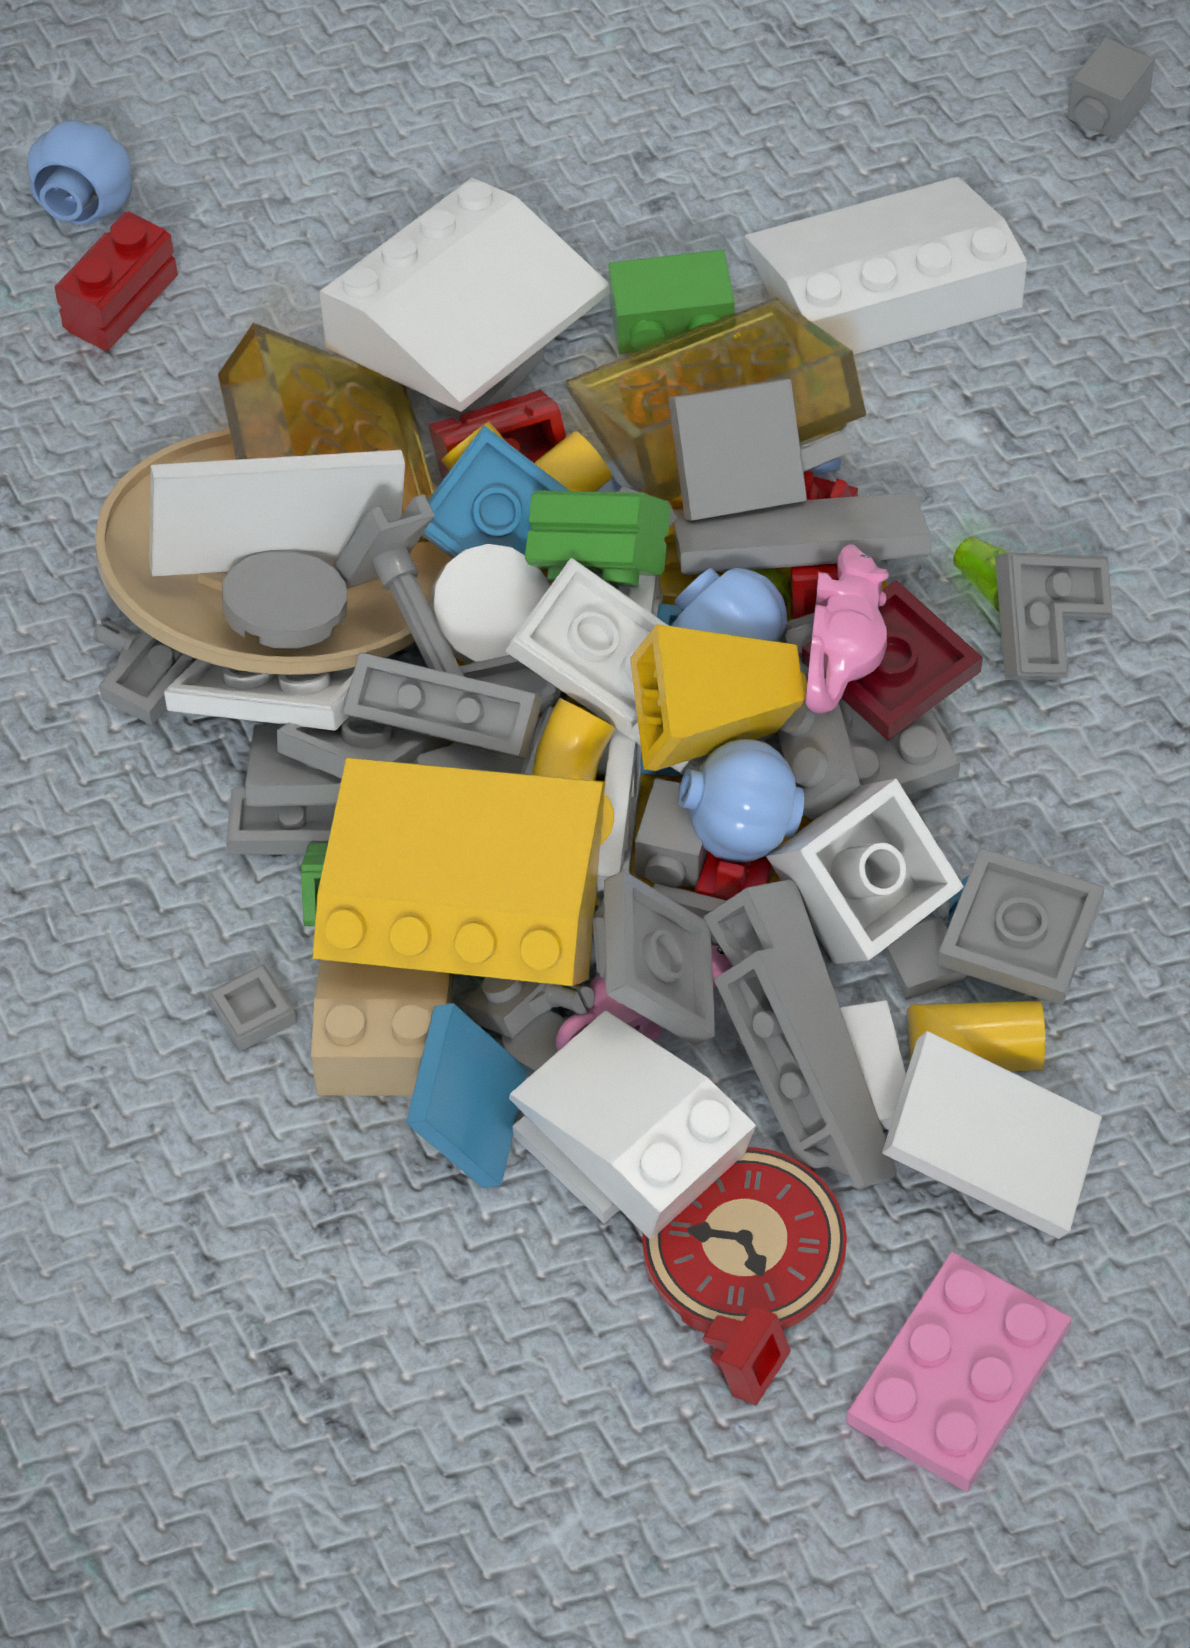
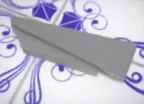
(797, 1032)

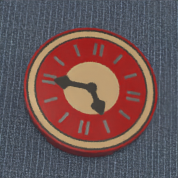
(752, 1238)

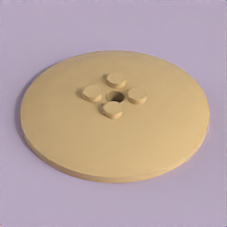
(188, 607)

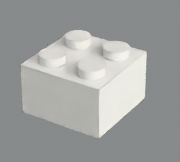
(866, 871)

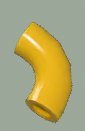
(573, 749)

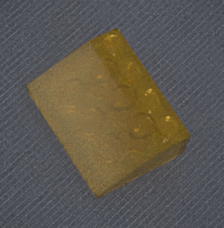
(765, 342)
(307, 402)

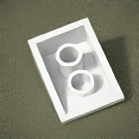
(635, 1120)

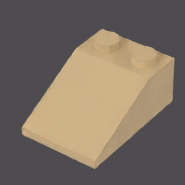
(372, 1027)

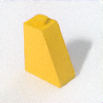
(710, 690)

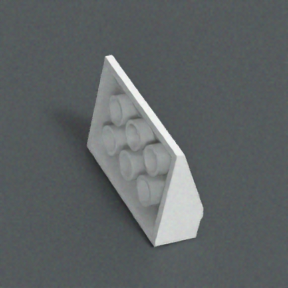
(894, 265)
(459, 296)

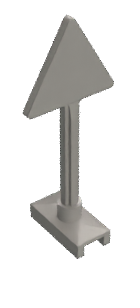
(383, 552)

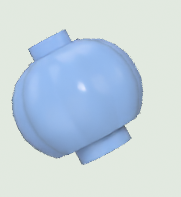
(73, 164)
(733, 604)
(742, 800)

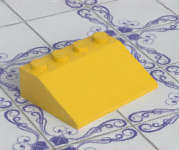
(461, 872)

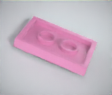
(958, 1371)

